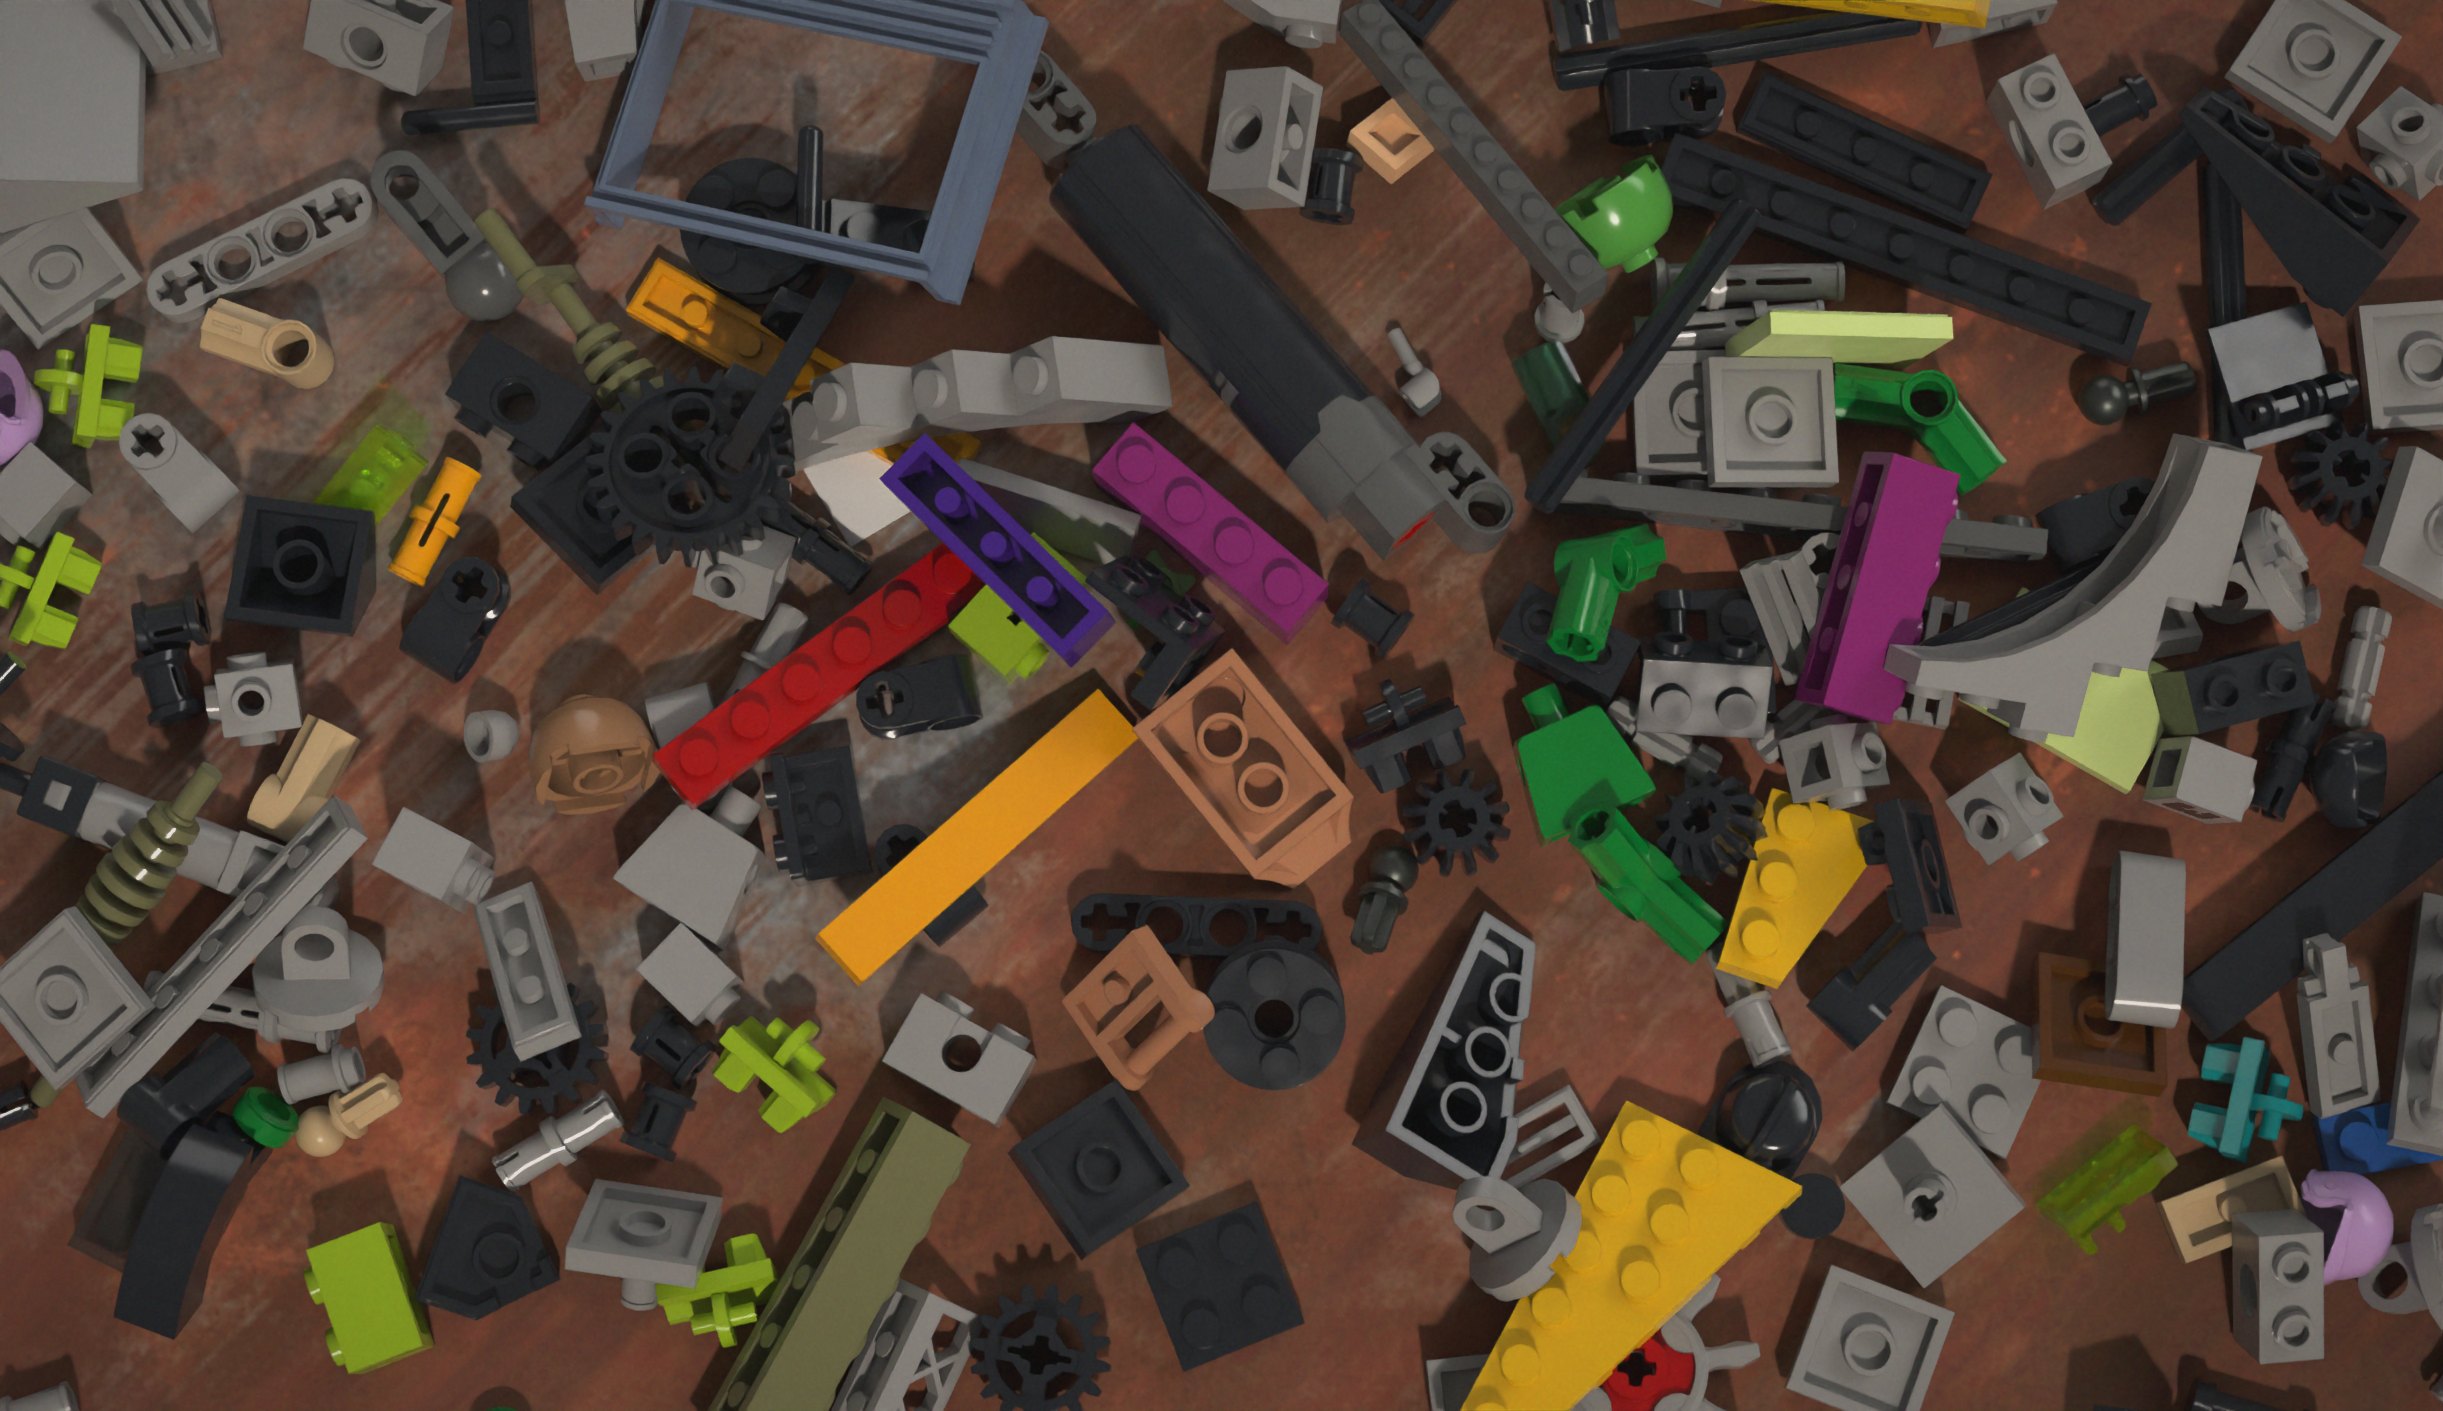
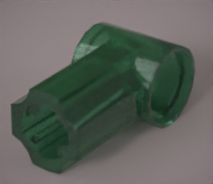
(1552, 391)

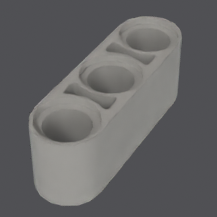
(2145, 939)

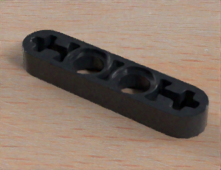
(1196, 917)

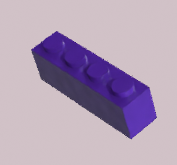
(998, 550)

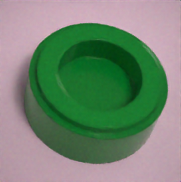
(266, 1117)

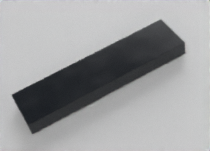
(1864, 153)

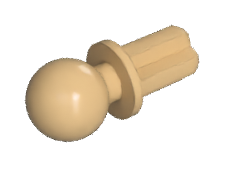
(325, 1128)

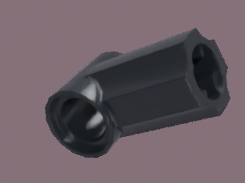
(1861, 995)
(167, 1106)

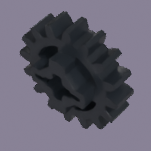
(506, 1066)
(1045, 1325)

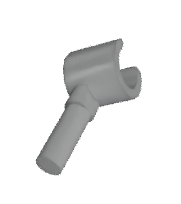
(1423, 390)

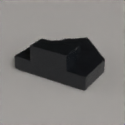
(483, 1253)

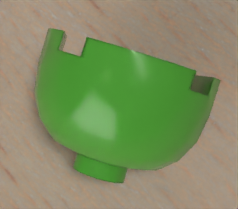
(1622, 216)

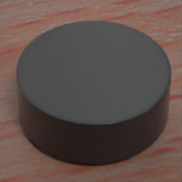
(1816, 1210)

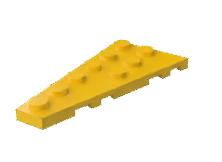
(1653, 1231)

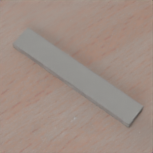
(225, 951)

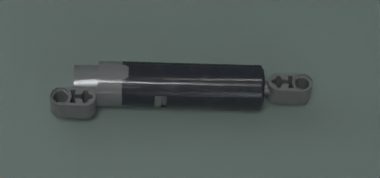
(1251, 335)

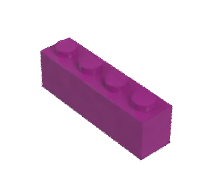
(1210, 534)
(1878, 585)

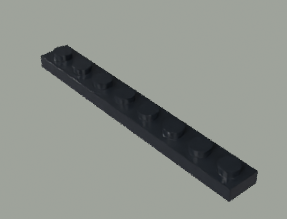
(1908, 251)

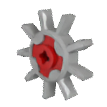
(1677, 1366)

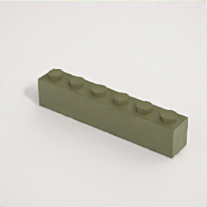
(845, 1265)

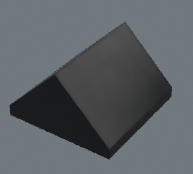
(303, 566)

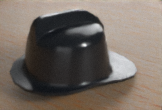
(1766, 1116)

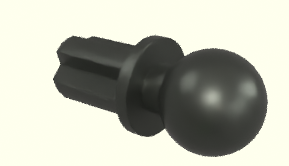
(2106, 398)
(1391, 874)

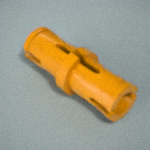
(454, 482)

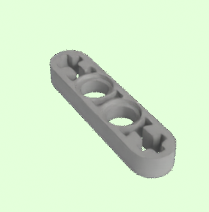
(259, 240)

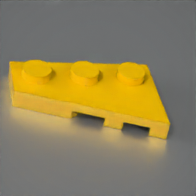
(1792, 888)

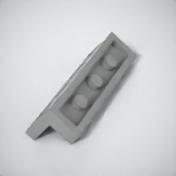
(902, 1352)

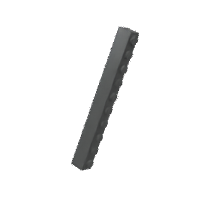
(1474, 155)

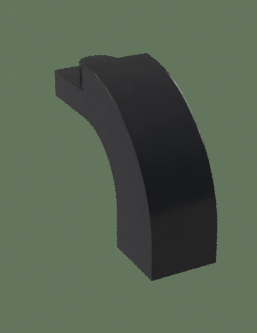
(182, 1224)

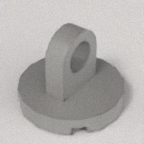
(2271, 574)
(318, 973)
(1517, 1237)
(2423, 1264)

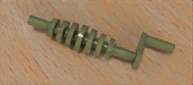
(594, 340)
(138, 873)

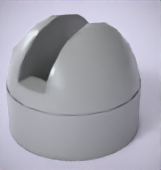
(490, 735)

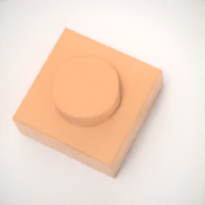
(1389, 142)

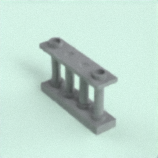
(2418, 1077)

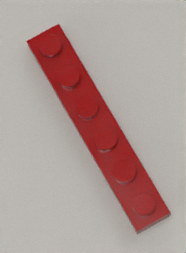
(817, 676)

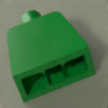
(1574, 764)

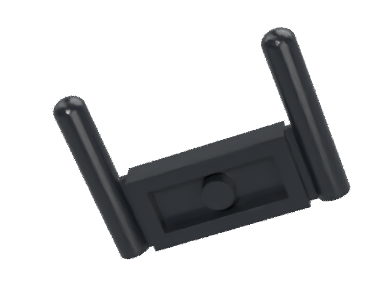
(499, 69)
(851, 219)

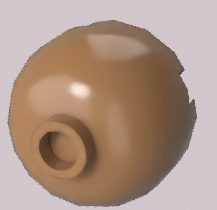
(590, 754)

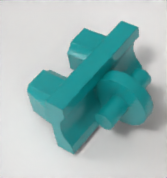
(2234, 1127)

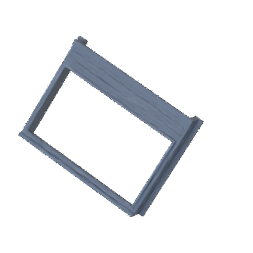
(987, 33)

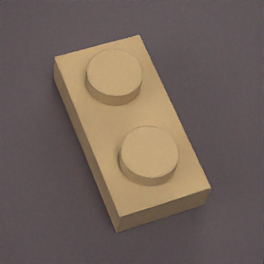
(2202, 1217)

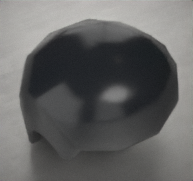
(2350, 779)

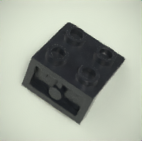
(1180, 622)

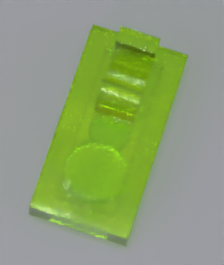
(374, 473)
(2105, 1184)

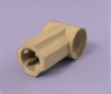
(265, 343)
(304, 780)

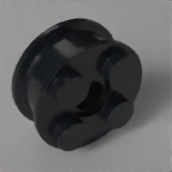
(741, 270)
(1281, 1055)

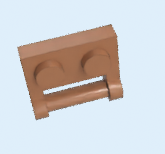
(1122, 993)

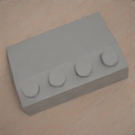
(67, 109)

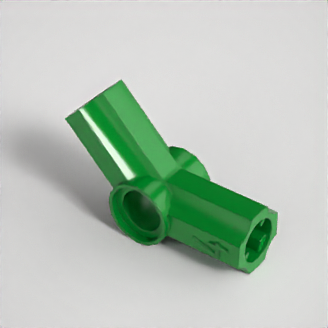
(1949, 439)
(1590, 580)
(1643, 881)

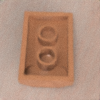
(1250, 773)

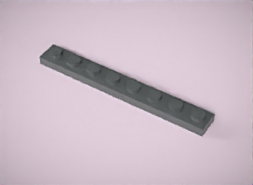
(1761, 513)

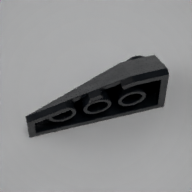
(2322, 227)
(1454, 1081)

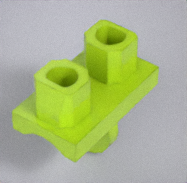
(102, 359)
(60, 565)
(783, 1062)
(724, 1295)

